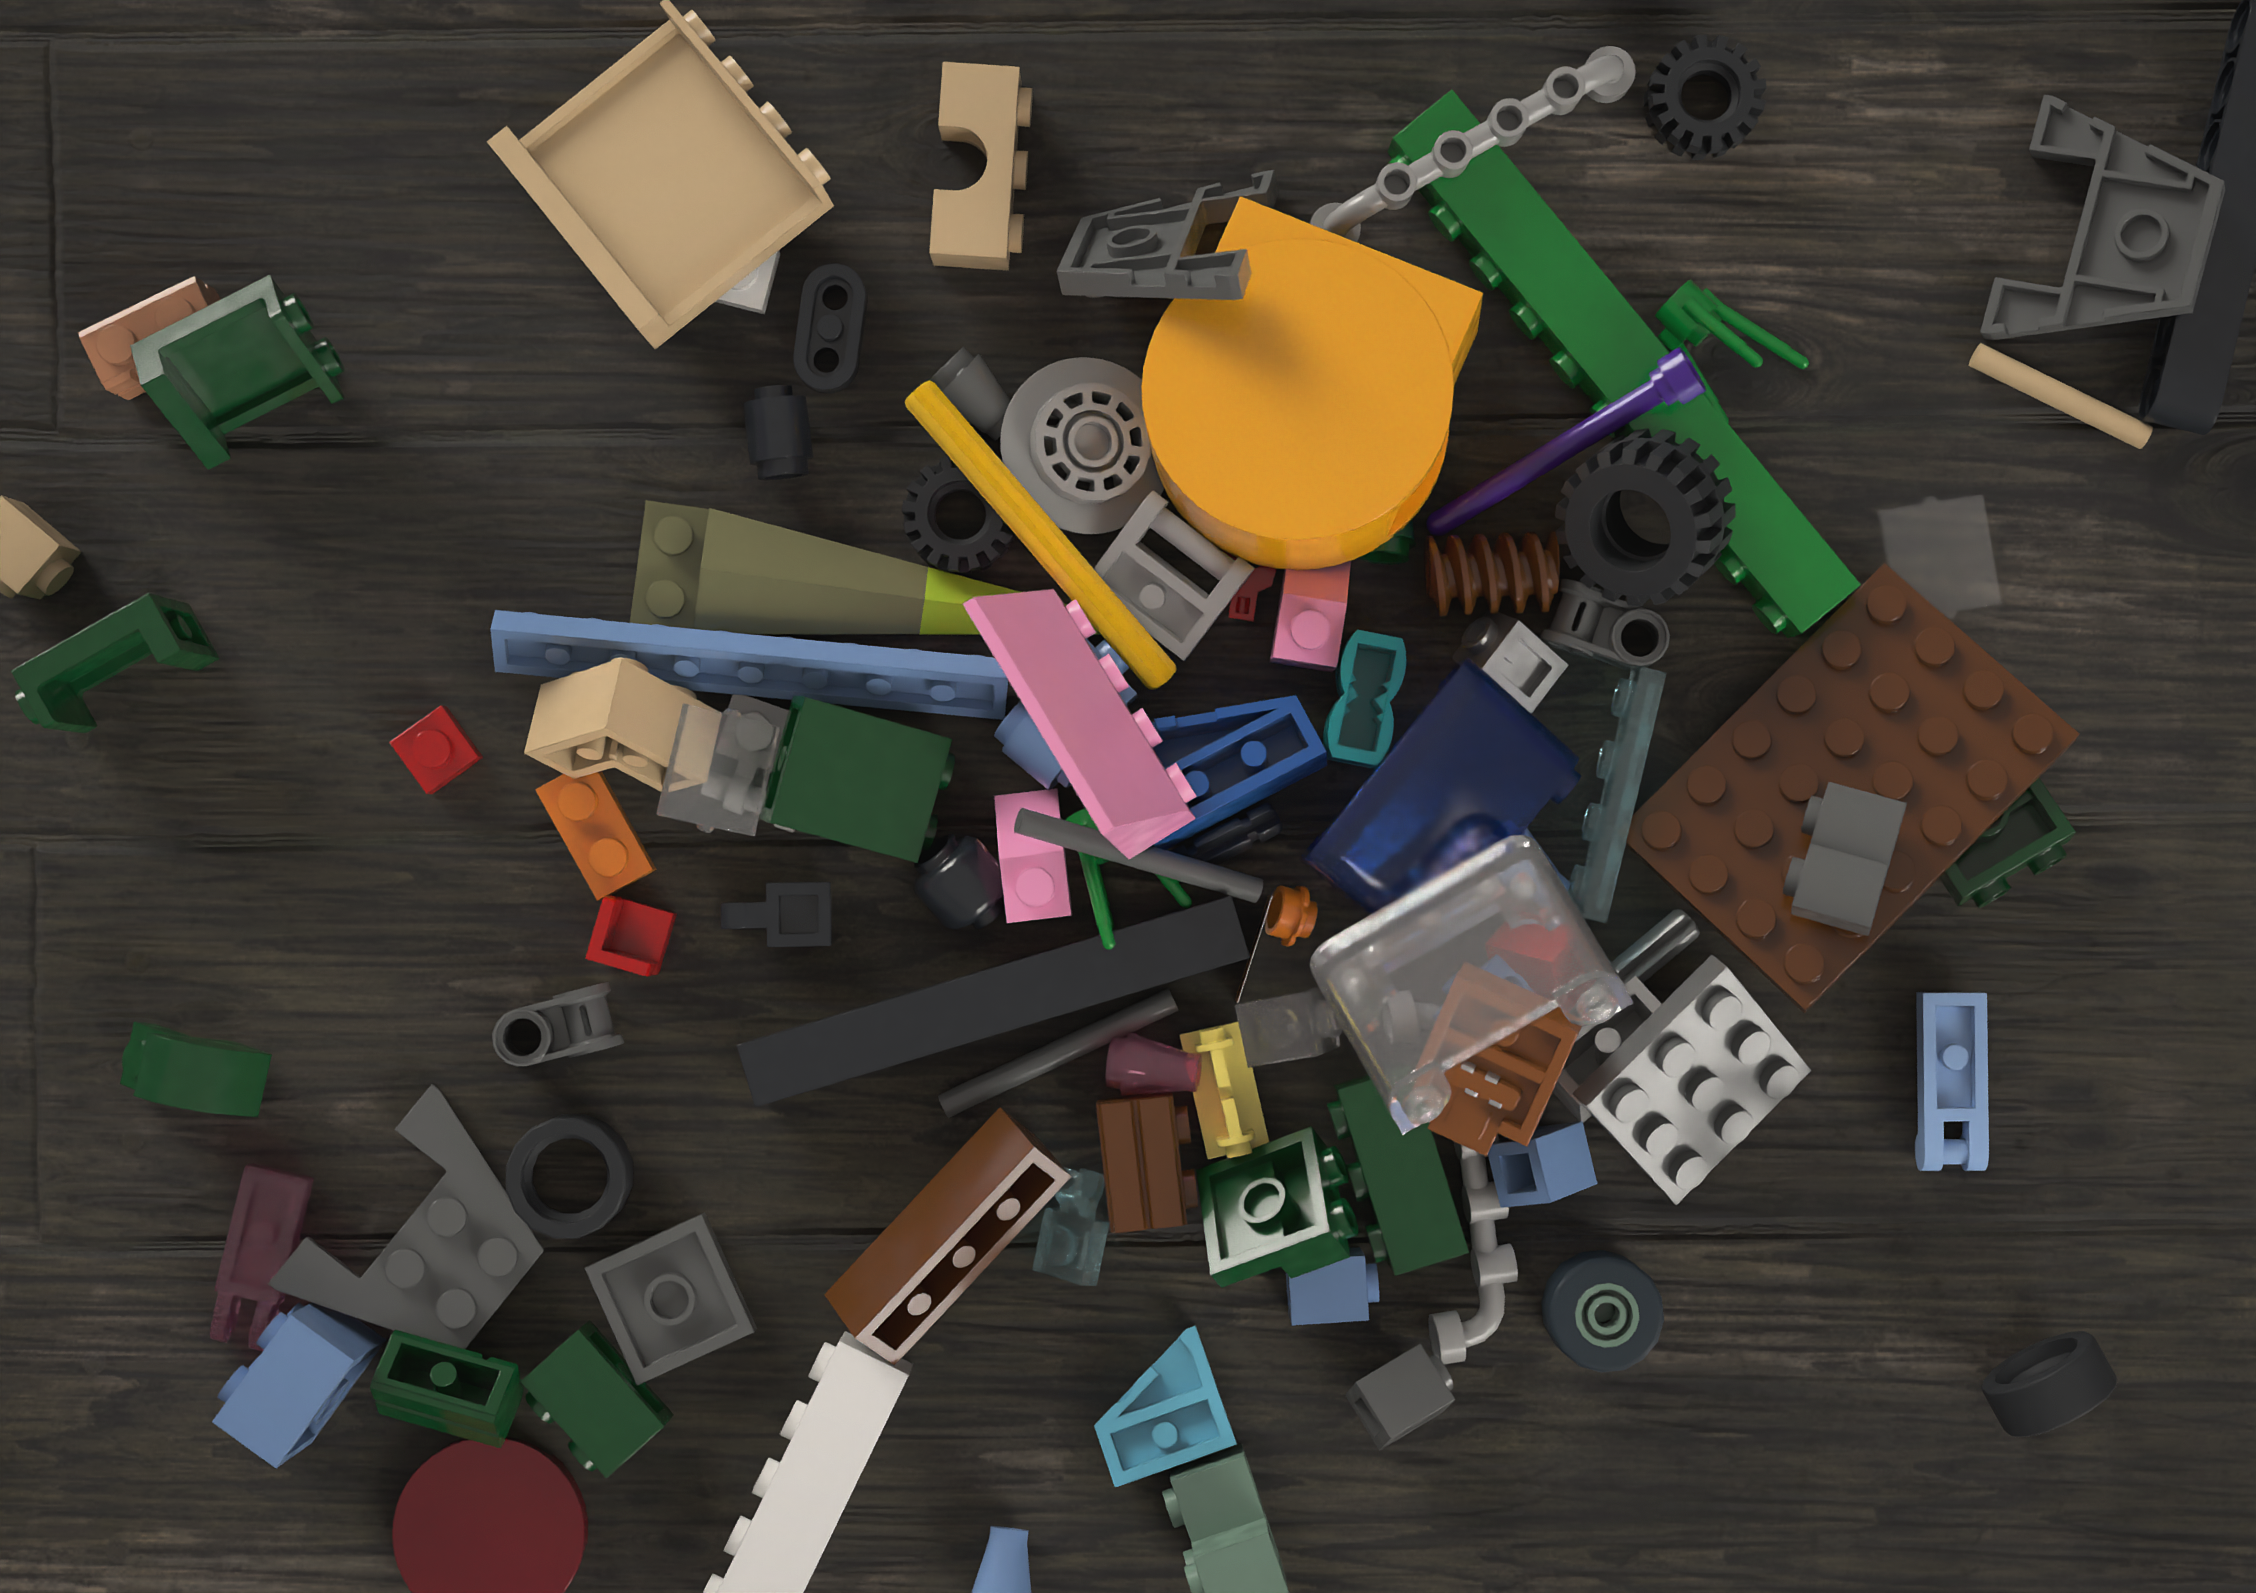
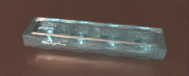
(1622, 768)

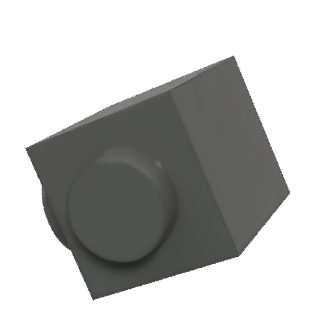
(1401, 1395)

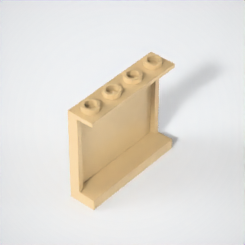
(668, 177)

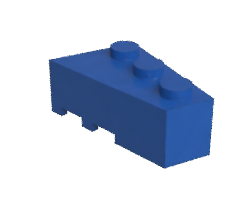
(1237, 757)

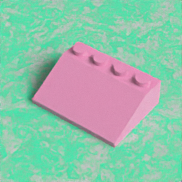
(1084, 717)

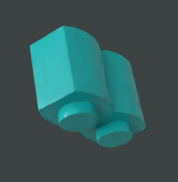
(1366, 680)

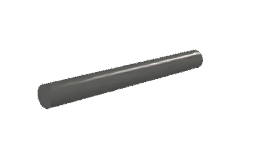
(1151, 860)
(1057, 1052)

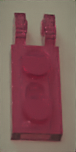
(258, 1244)

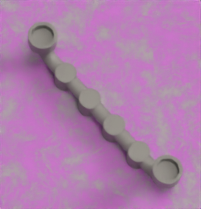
(1603, 78)
(1490, 1264)

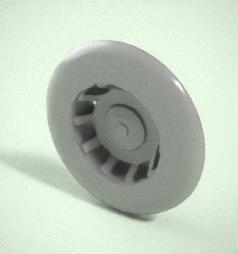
(1086, 443)

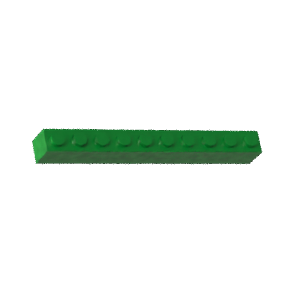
(1609, 353)

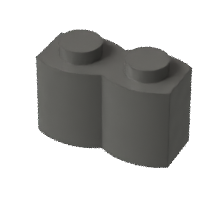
(1846, 857)

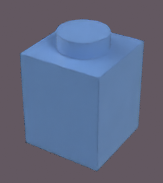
(1544, 1171)
(1334, 1292)

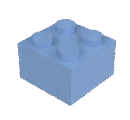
(296, 1381)

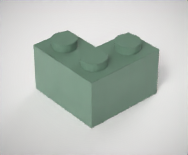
(1226, 1526)

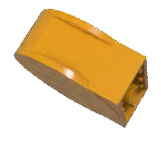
(1313, 403)

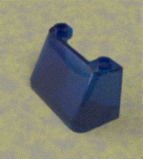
(1446, 790)

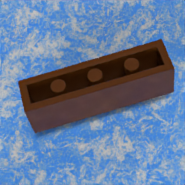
(946, 1236)

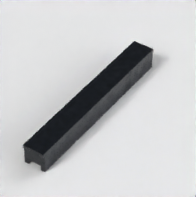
(992, 1001)

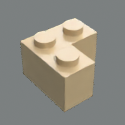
(608, 720)

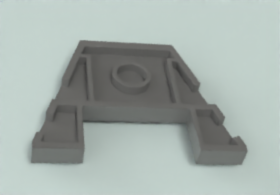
(2137, 237)
(1153, 249)
(449, 1258)

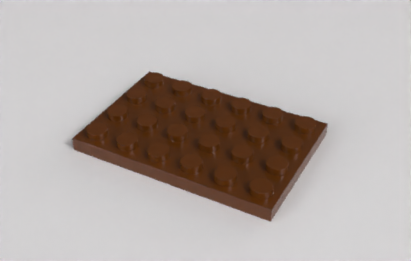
(1870, 702)

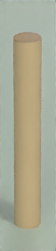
(2060, 396)

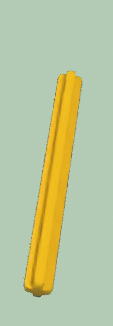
(1040, 534)

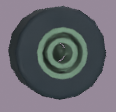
(1582, 1297)

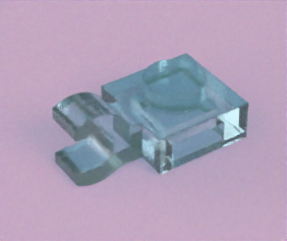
(1071, 1236)

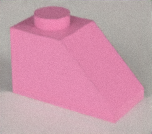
(1311, 617)
(1031, 869)

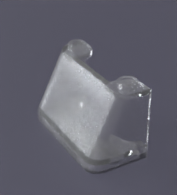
(1462, 971)

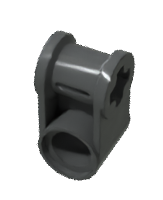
(1600, 627)
(562, 1027)

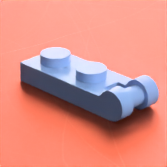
(1952, 1079)

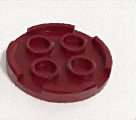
(490, 1521)

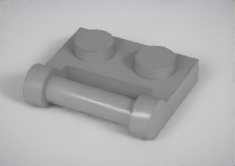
(1157, 593)

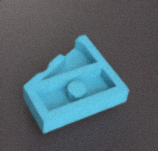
(1166, 1415)

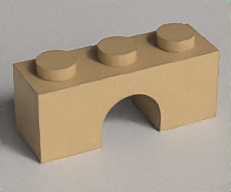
(978, 223)

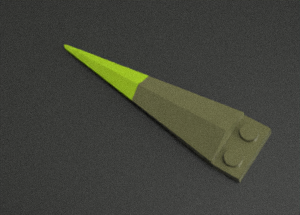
(772, 581)

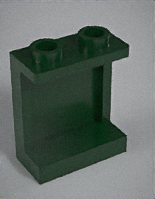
(234, 365)
(57, 678)
(857, 779)

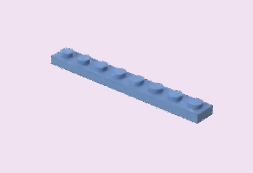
(755, 664)

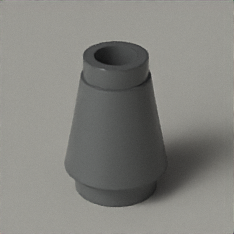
(973, 391)

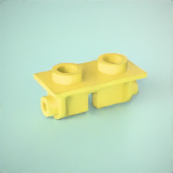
(1226, 1093)

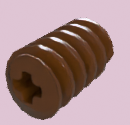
(1490, 573)

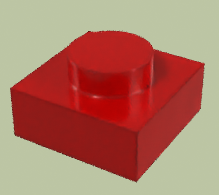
(436, 749)

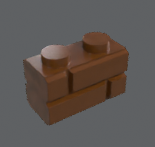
(1143, 1162)

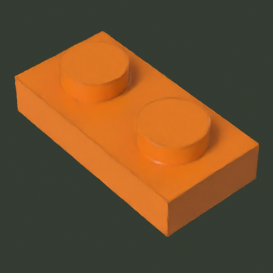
(596, 832)

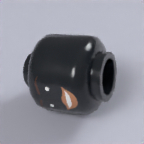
(960, 882)

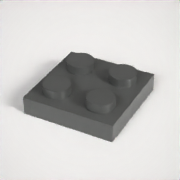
(671, 1298)

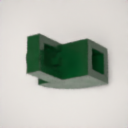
(194, 1071)

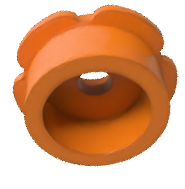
(1290, 914)

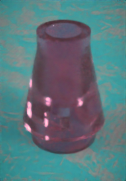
(1148, 1067)

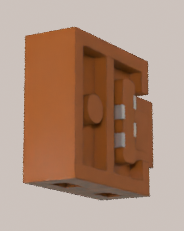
(1506, 1084)

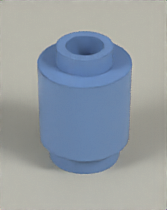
(1029, 749)

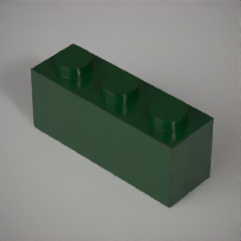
(1400, 1180)

